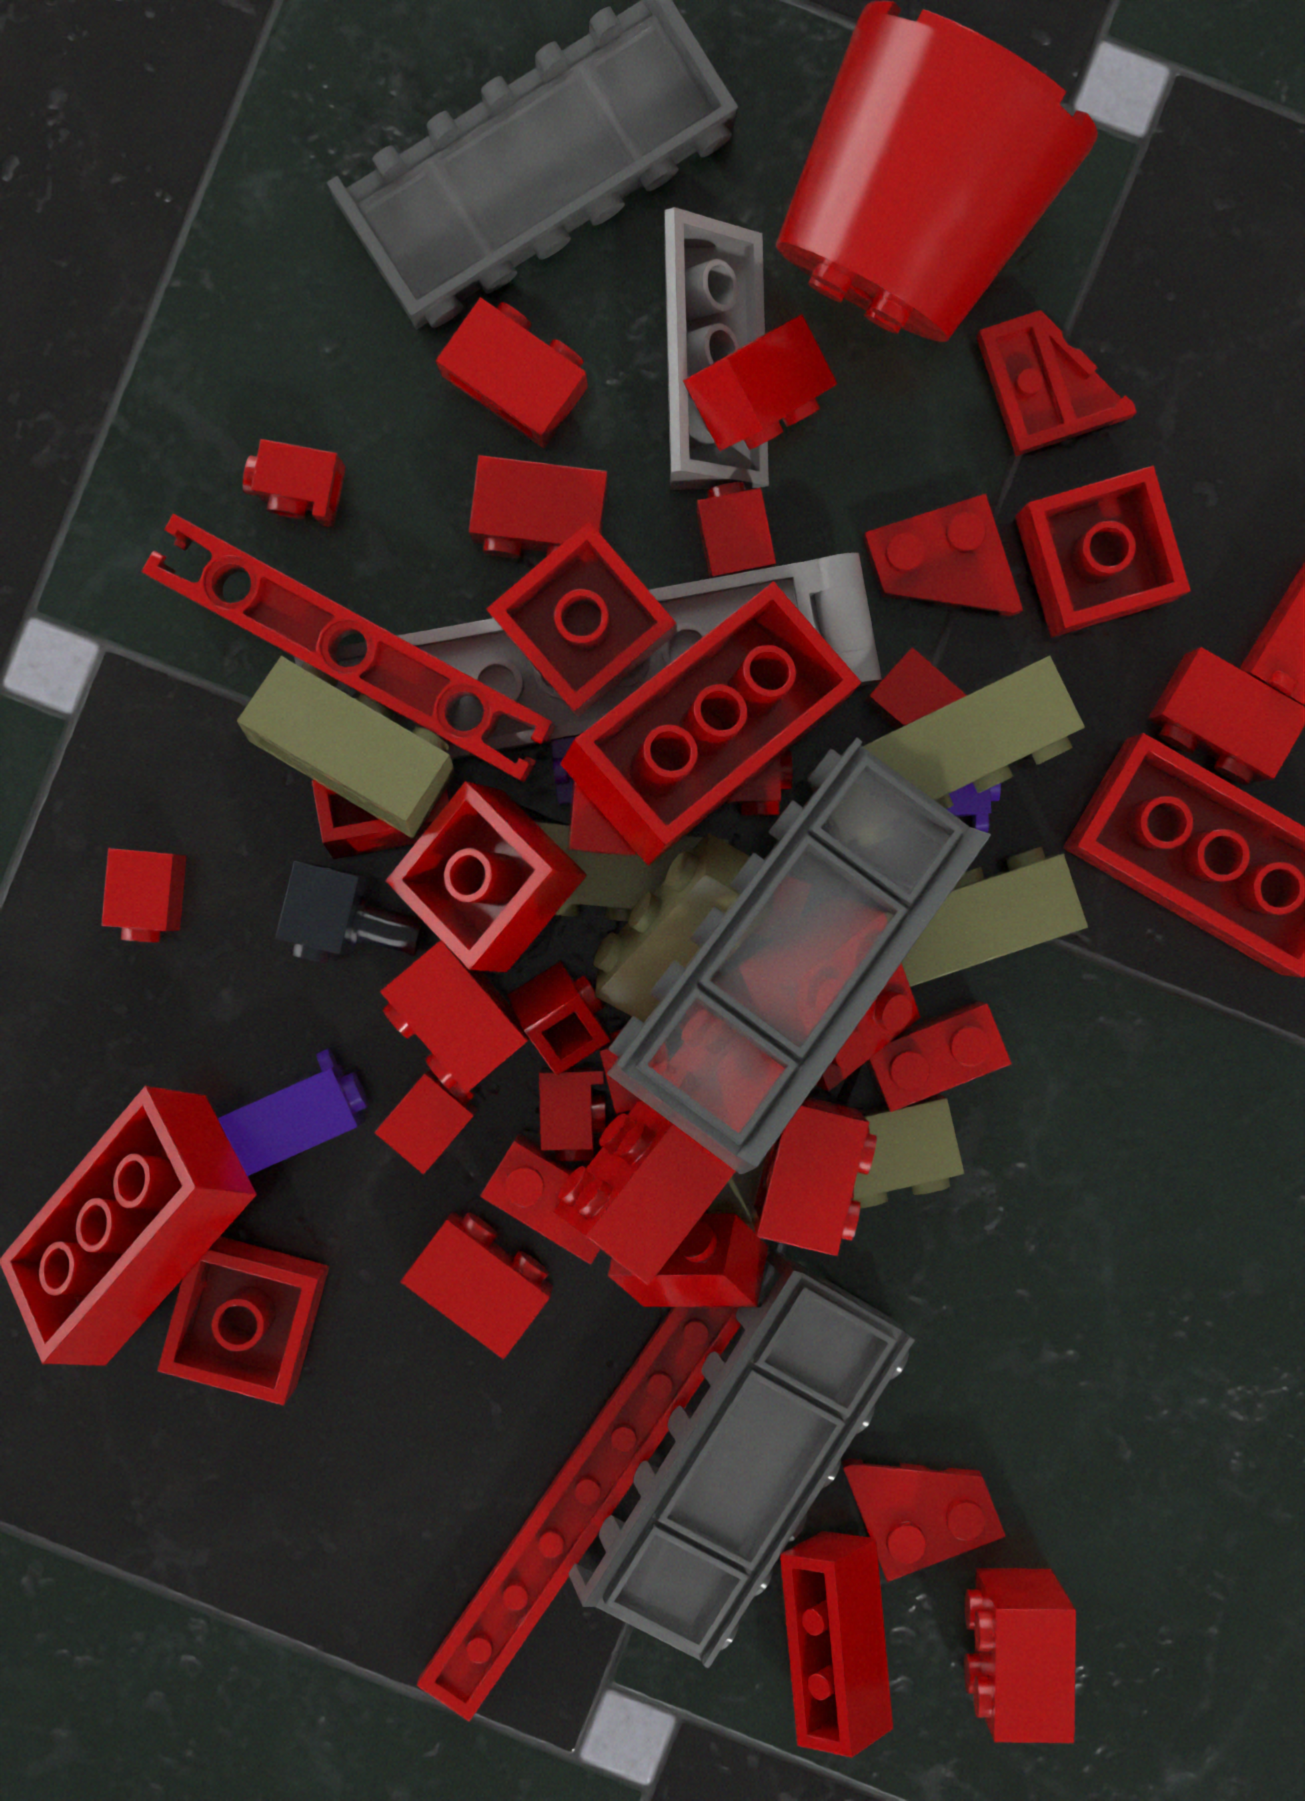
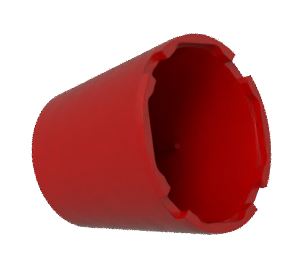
(927, 170)

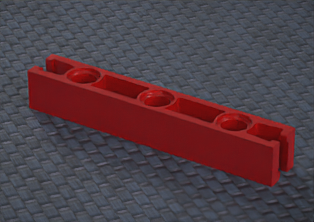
(314, 625)

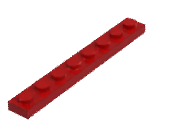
(575, 1507)

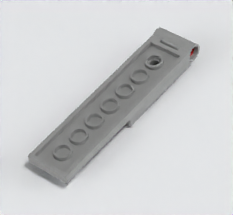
(823, 589)

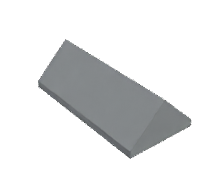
(710, 311)

